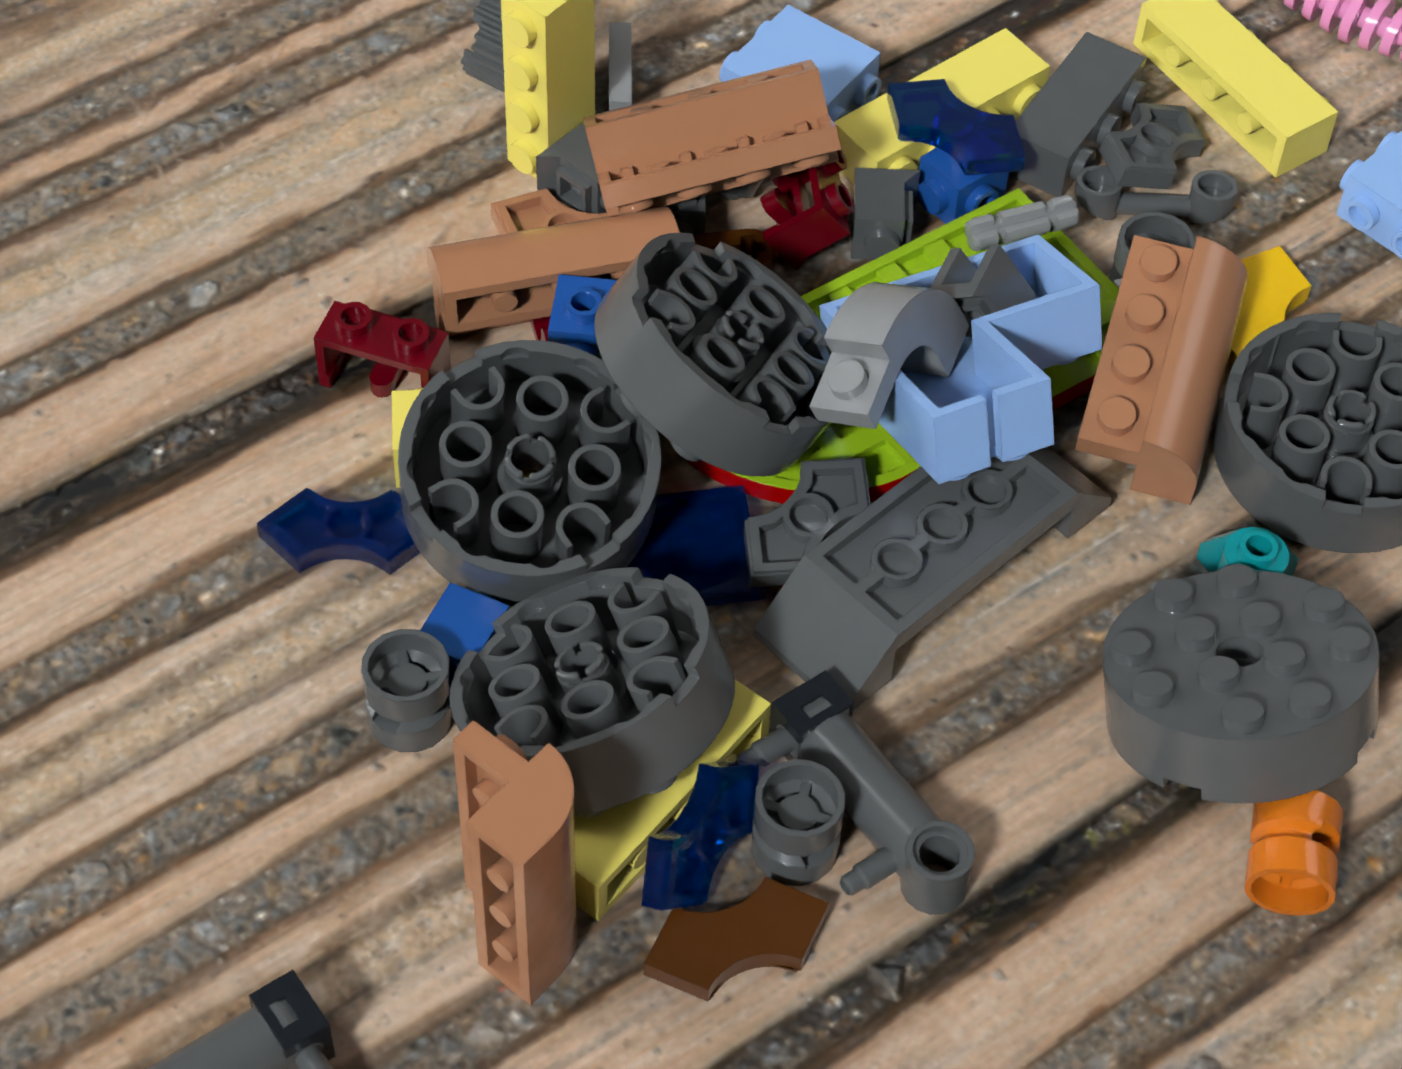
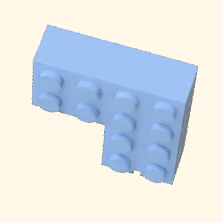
(996, 391)

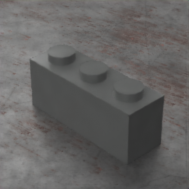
(1076, 111)

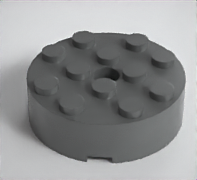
(715, 354)
(515, 412)
(1317, 432)
(609, 675)
(1241, 684)

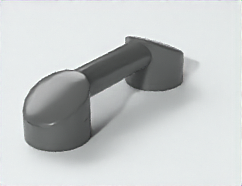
(1209, 198)

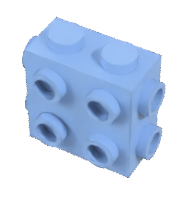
(844, 64)
(1374, 194)

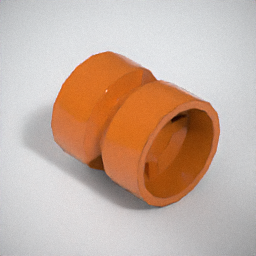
(1294, 854)

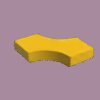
(1271, 293)

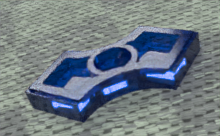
(974, 138)
(323, 530)
(689, 850)

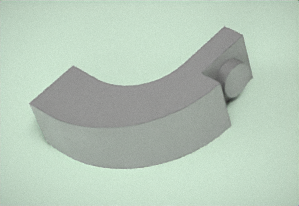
(874, 338)

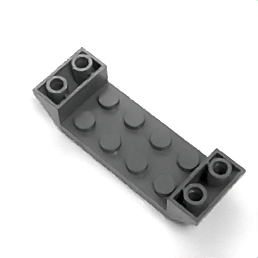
(912, 561)

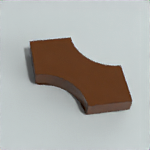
(708, 948)

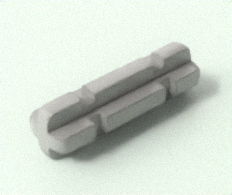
(1021, 222)

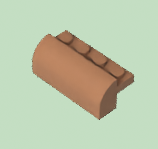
(712, 138)
(516, 273)
(1165, 363)
(518, 857)

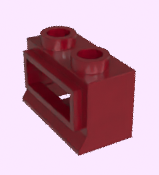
(803, 228)
(380, 337)

